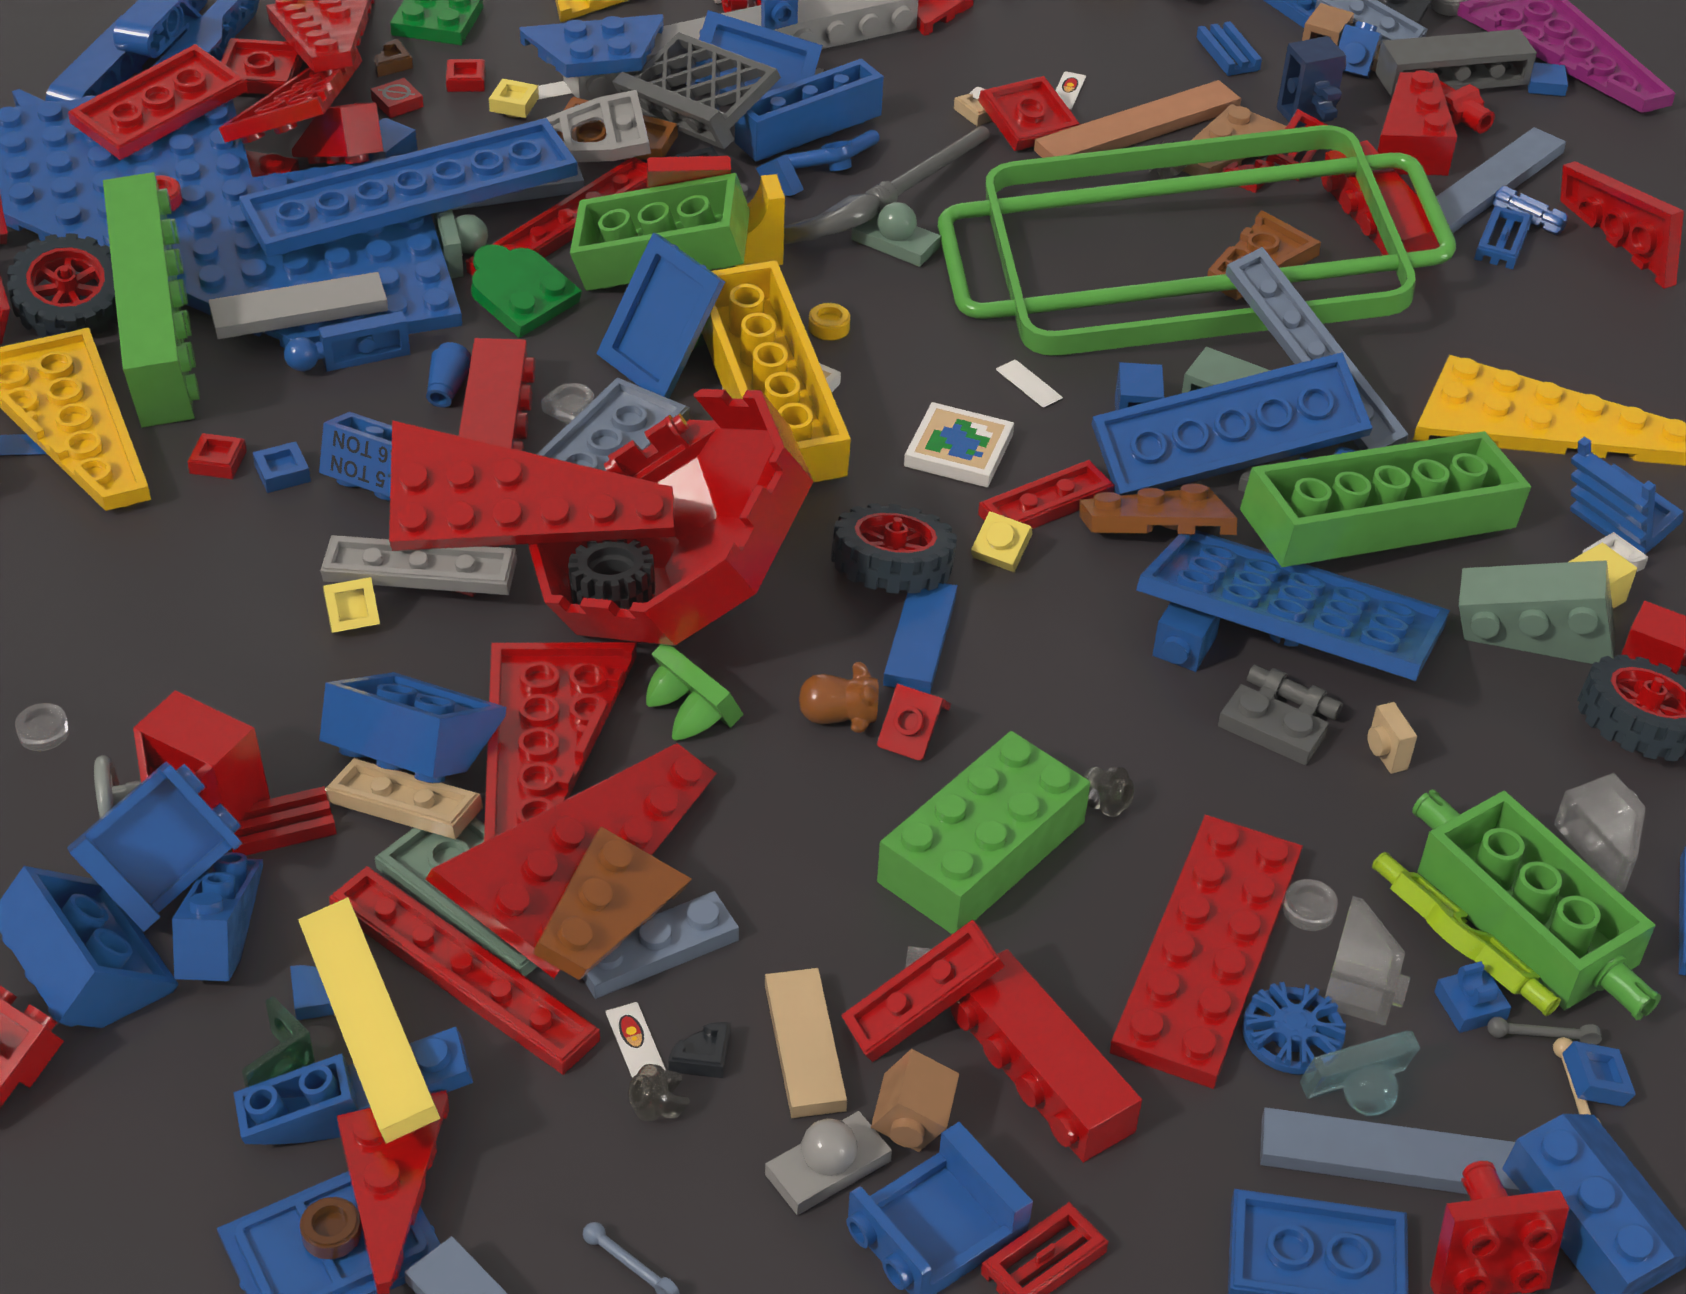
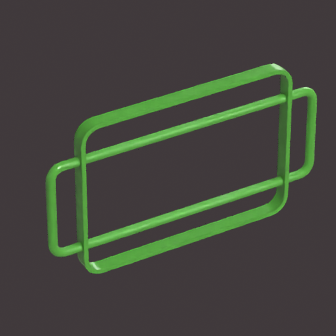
(1187, 153)

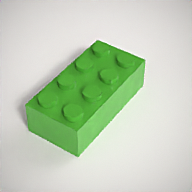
(699, 216)
(982, 832)

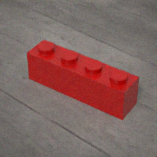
(1399, 198)
(498, 392)
(1049, 1060)

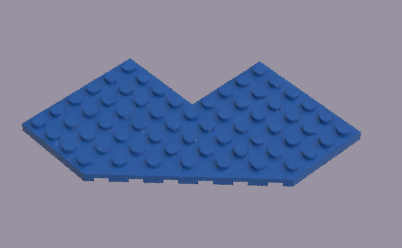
(56, 187)

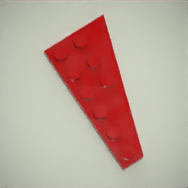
(322, 30)
(296, 100)
(485, 494)
(524, 871)

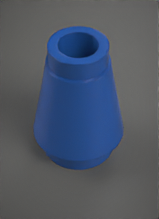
(447, 373)

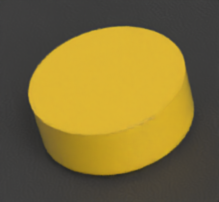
(829, 321)

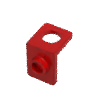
(910, 722)

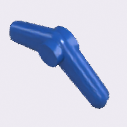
(835, 154)

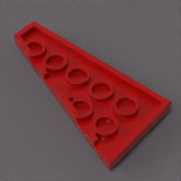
(554, 713)

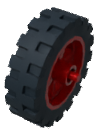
(57, 262)
(893, 548)
(1637, 706)

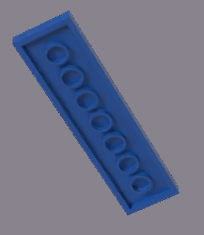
(407, 187)

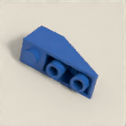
(215, 919)

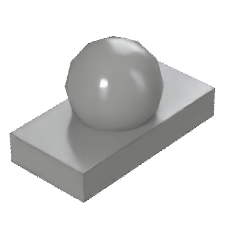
(827, 1161)

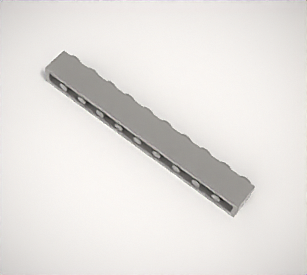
(819, 21)

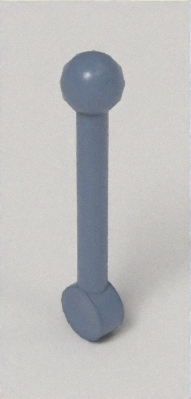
(595, 1234)

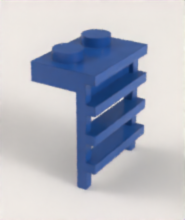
(1619, 502)

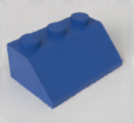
(407, 724)
(80, 948)
(1615, 1221)

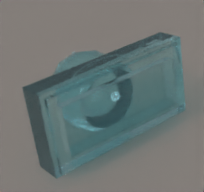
(1363, 1072)

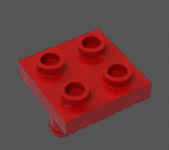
(1497, 1238)

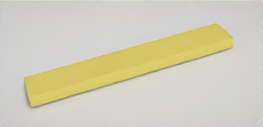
(368, 1021)

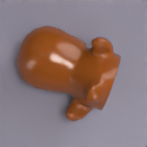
(836, 699)

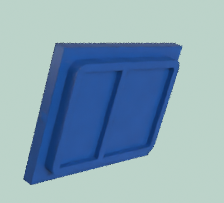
(788, 54)
(660, 317)
(272, 1258)

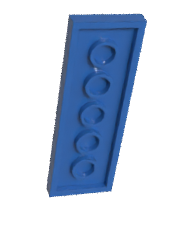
(1231, 425)

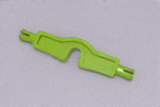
(1449, 922)

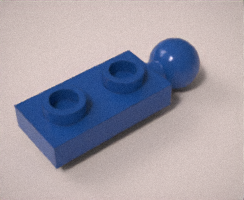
(351, 343)

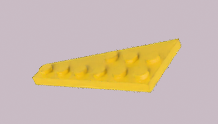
(1543, 416)

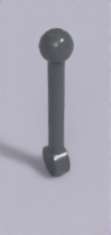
(1499, 1027)

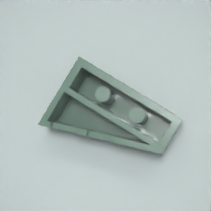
(1541, 609)

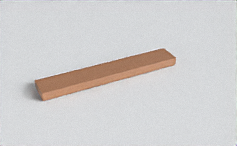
(1140, 122)

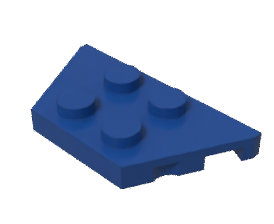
(595, 45)

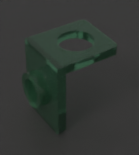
(289, 1055)

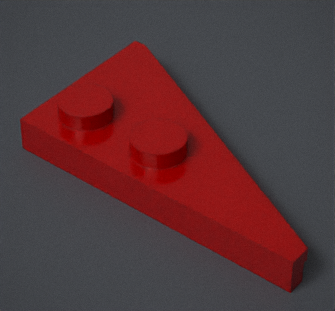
(388, 1184)

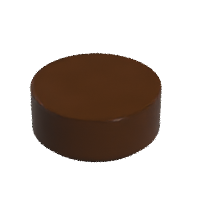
(330, 1228)

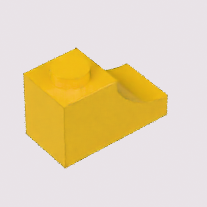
(766, 223)

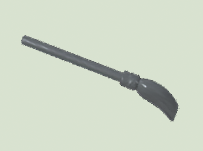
(863, 207)

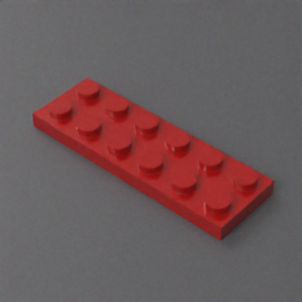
(1206, 952)

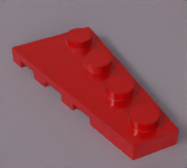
(1628, 217)

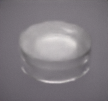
(42, 727)
(1310, 905)

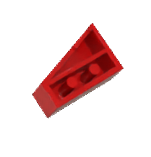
(1420, 123)

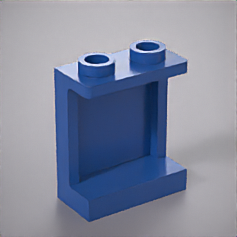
(155, 843)
(941, 1215)

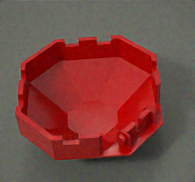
(733, 505)

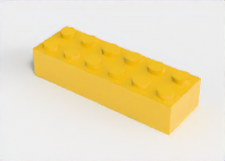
(765, 347)

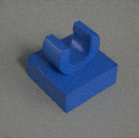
(1471, 997)

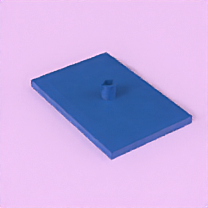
(1296, 603)

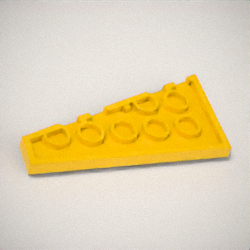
(68, 408)

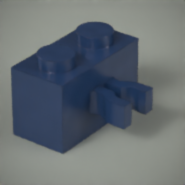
(1312, 79)

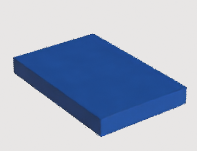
(1314, 1247)

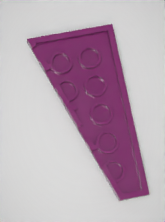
(1571, 39)

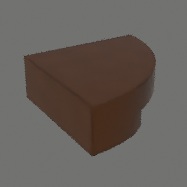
(392, 59)

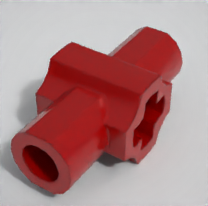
(1468, 107)

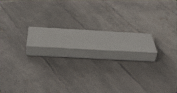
(298, 305)
(448, 569)

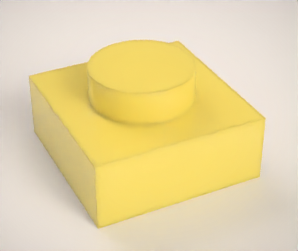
(513, 98)
(1001, 541)
(351, 605)

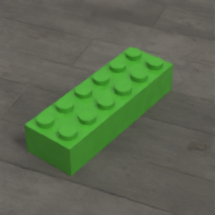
(150, 300)
(1383, 498)

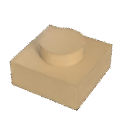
(1391, 737)

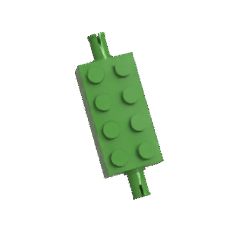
(1537, 899)

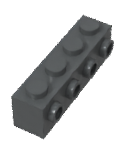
(1460, 59)

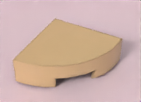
(971, 109)

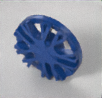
(1292, 1026)

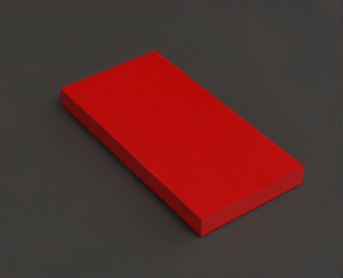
(157, 101)

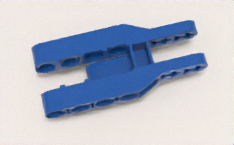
(147, 32)

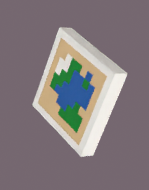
(959, 444)

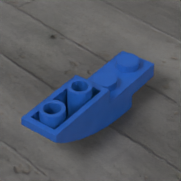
(307, 1101)

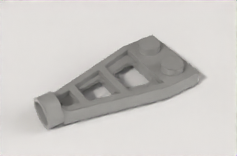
(623, 126)

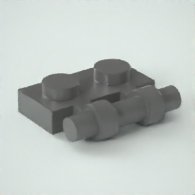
(1276, 724)

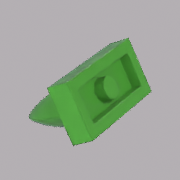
(706, 698)

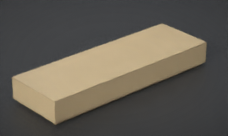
(404, 799)
(805, 1043)

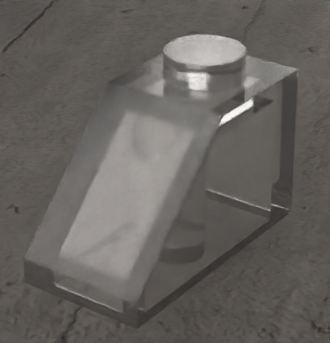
(1604, 826)
(1367, 967)

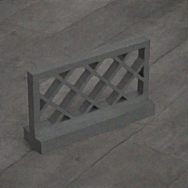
(698, 118)

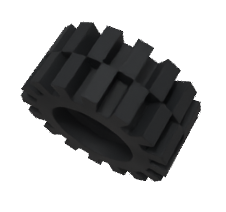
(612, 572)

